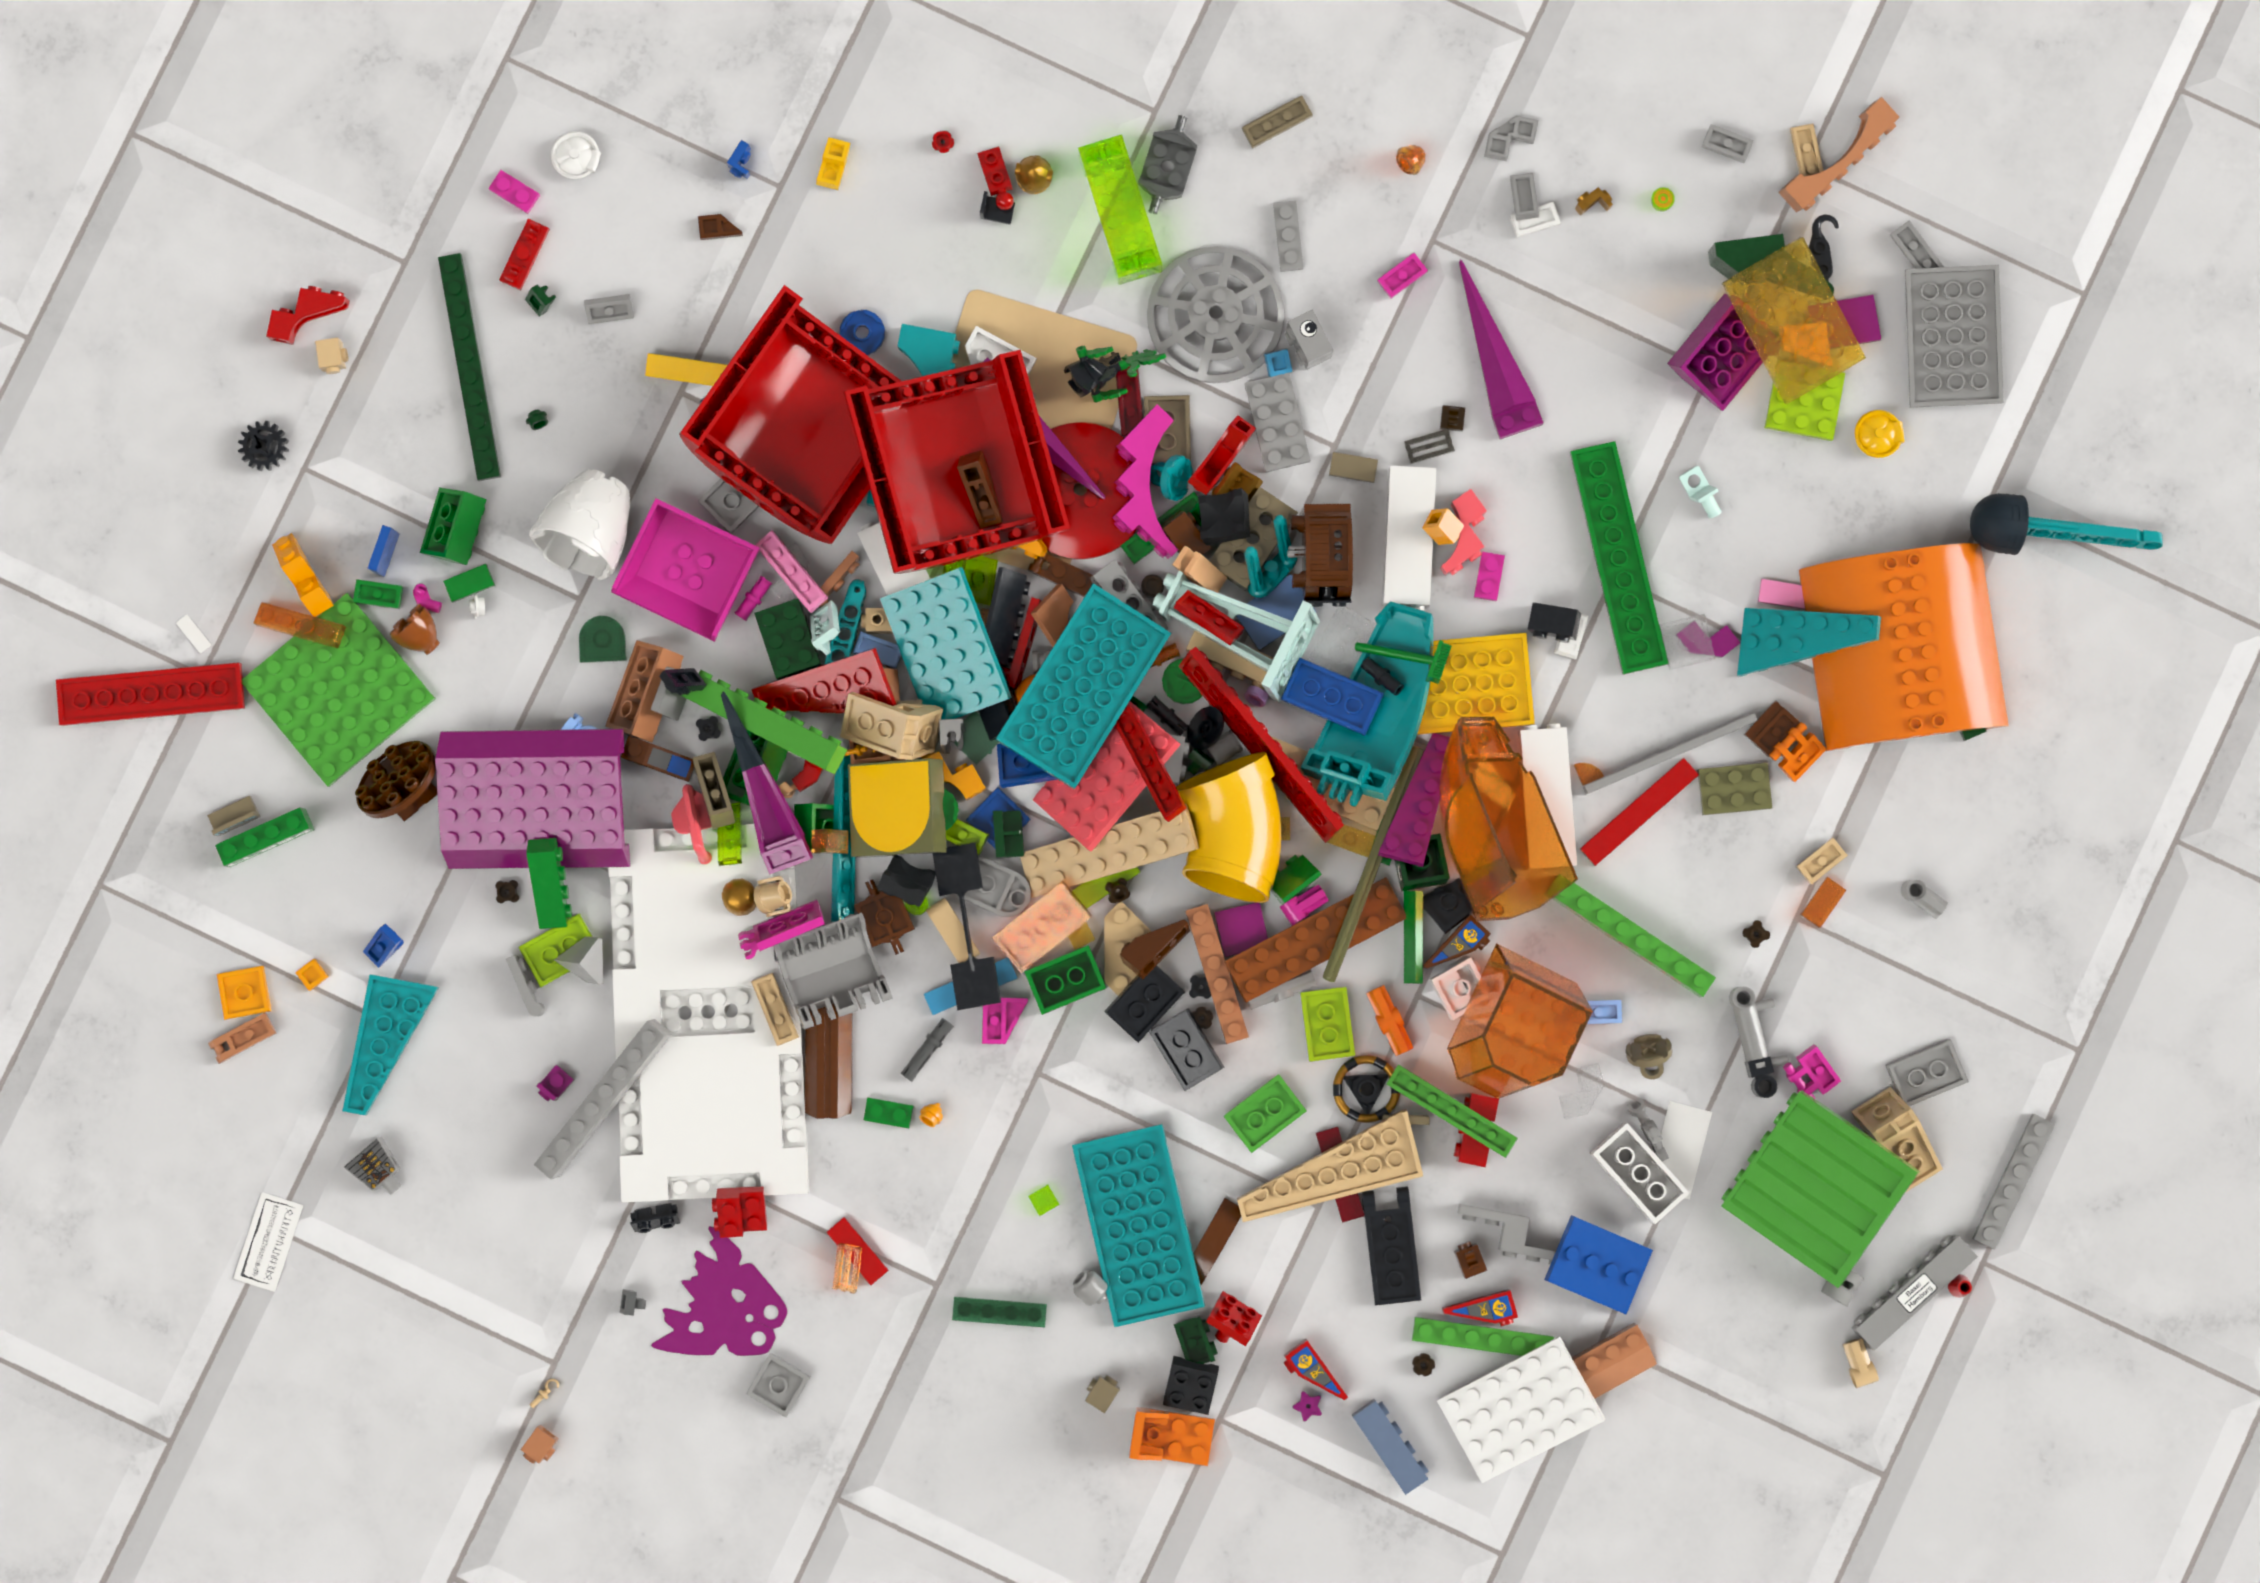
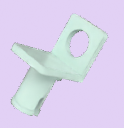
(1702, 493)

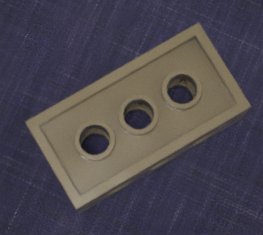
(1261, 504)

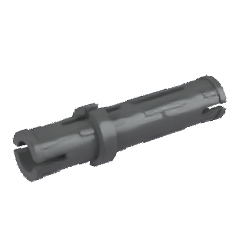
(924, 1053)

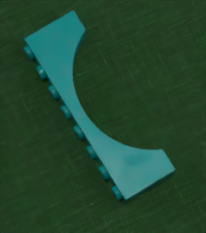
(929, 351)

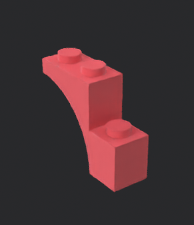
(1468, 511)

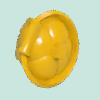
(1879, 433)

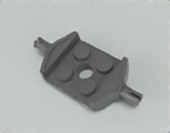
(1173, 147)

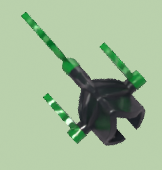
(1092, 374)

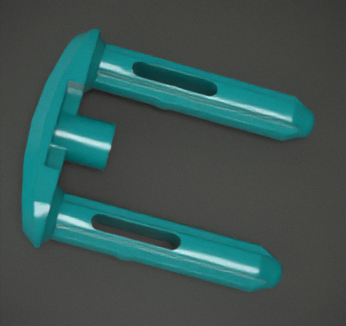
(1276, 569)

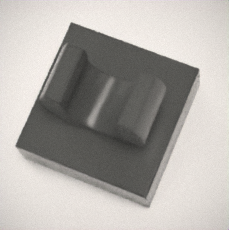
(630, 1302)

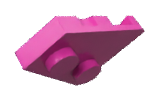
(1001, 1019)

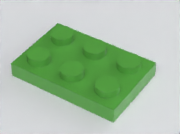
(1265, 1113)

